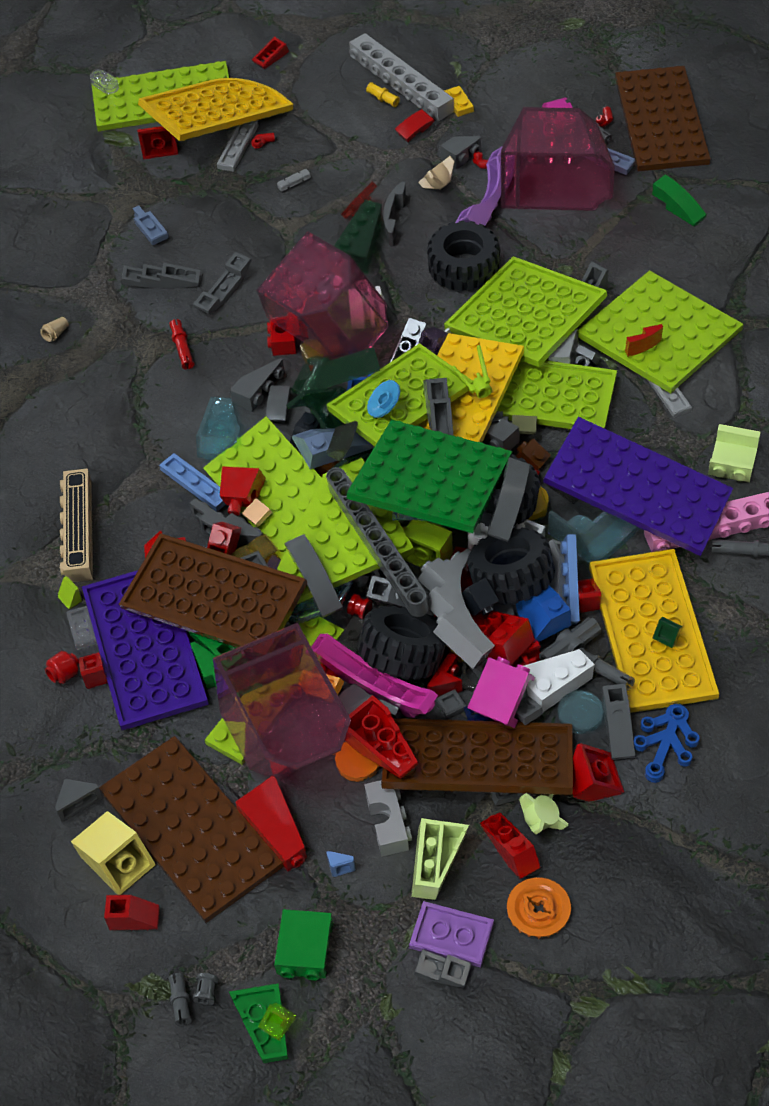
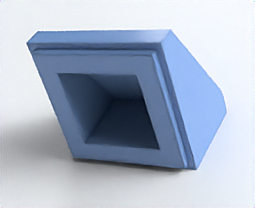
(340, 863)

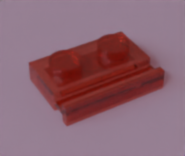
(354, 205)

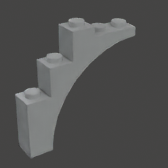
(446, 601)

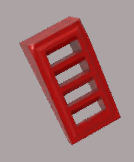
(277, 47)

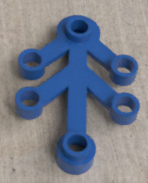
(666, 737)

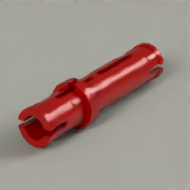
(180, 339)

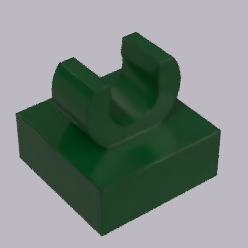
(667, 632)

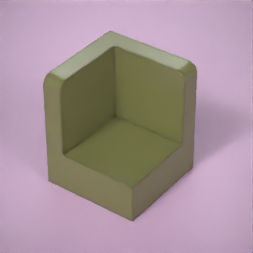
(526, 424)

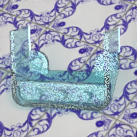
(595, 538)

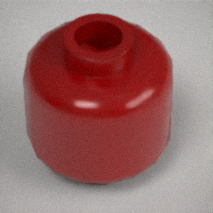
(62, 667)

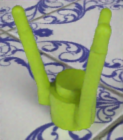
(480, 384)

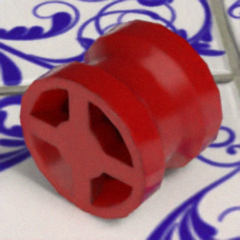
(359, 606)

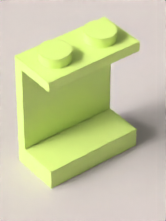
(734, 453)

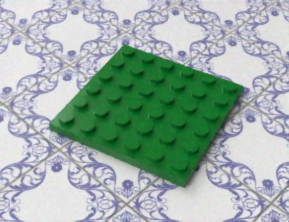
(430, 476)

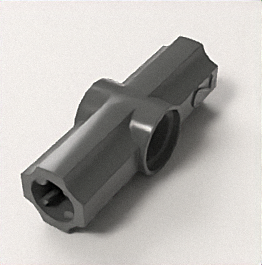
(572, 639)

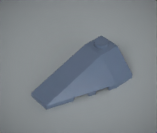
(315, 443)

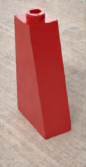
(272, 820)

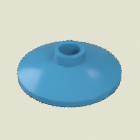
(383, 399)

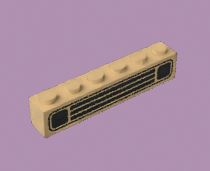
(77, 525)

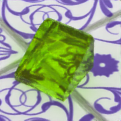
(276, 1020)

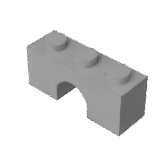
(392, 834)

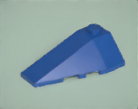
(545, 613)

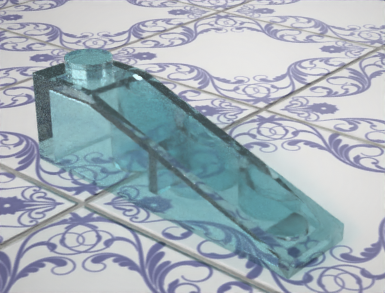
(218, 428)

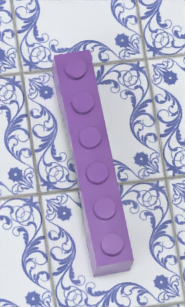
(482, 212)

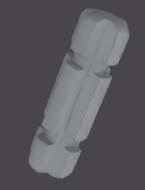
(293, 180)

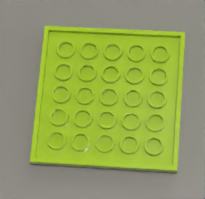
(527, 308)
(689, 336)

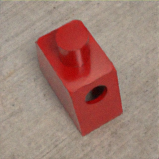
(240, 487)

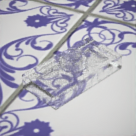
(81, 627)

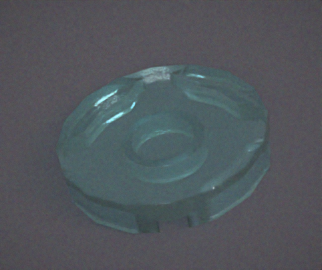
(581, 710)

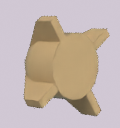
(439, 175)

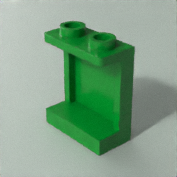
(303, 944)

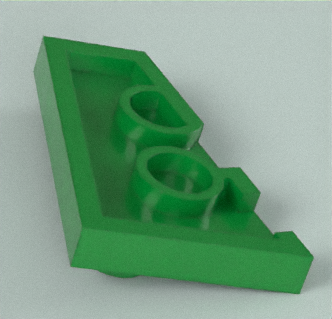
(251, 1006)

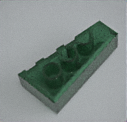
(361, 234)

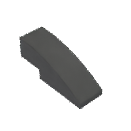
(438, 405)

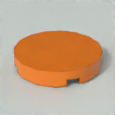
(354, 765)

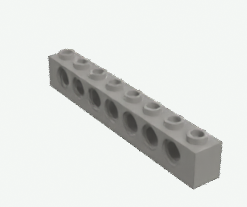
(401, 77)

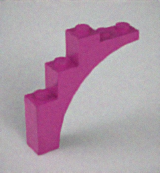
(352, 669)

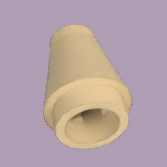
(53, 329)

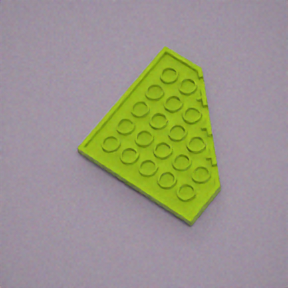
(336, 540)

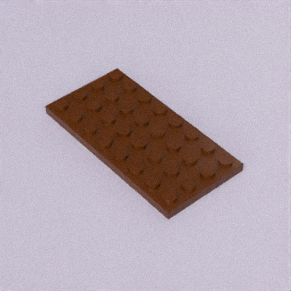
(661, 118)
(212, 592)
(486, 757)
(191, 828)

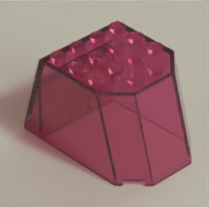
(555, 162)
(324, 299)
(280, 704)

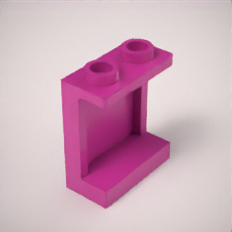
(500, 691)

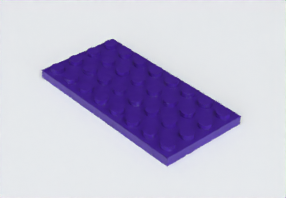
(638, 485)
(143, 659)

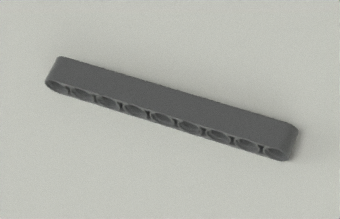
(379, 545)

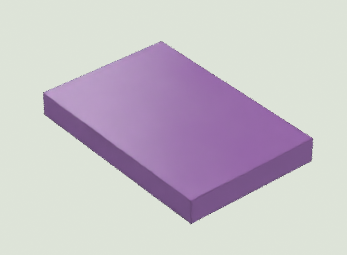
(451, 933)

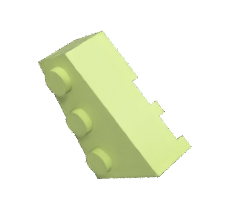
(435, 853)

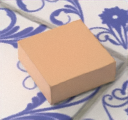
(257, 512)

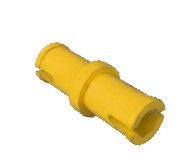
(383, 94)

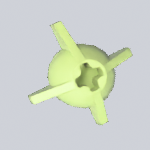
(541, 813)

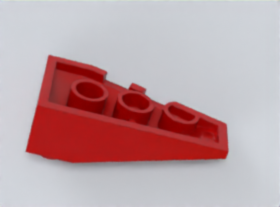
(379, 738)

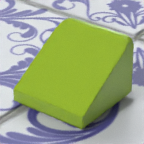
(69, 593)

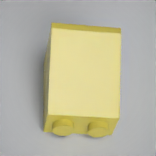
(114, 852)

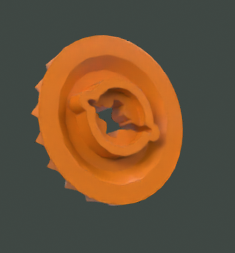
(536, 892)

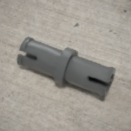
(179, 999)

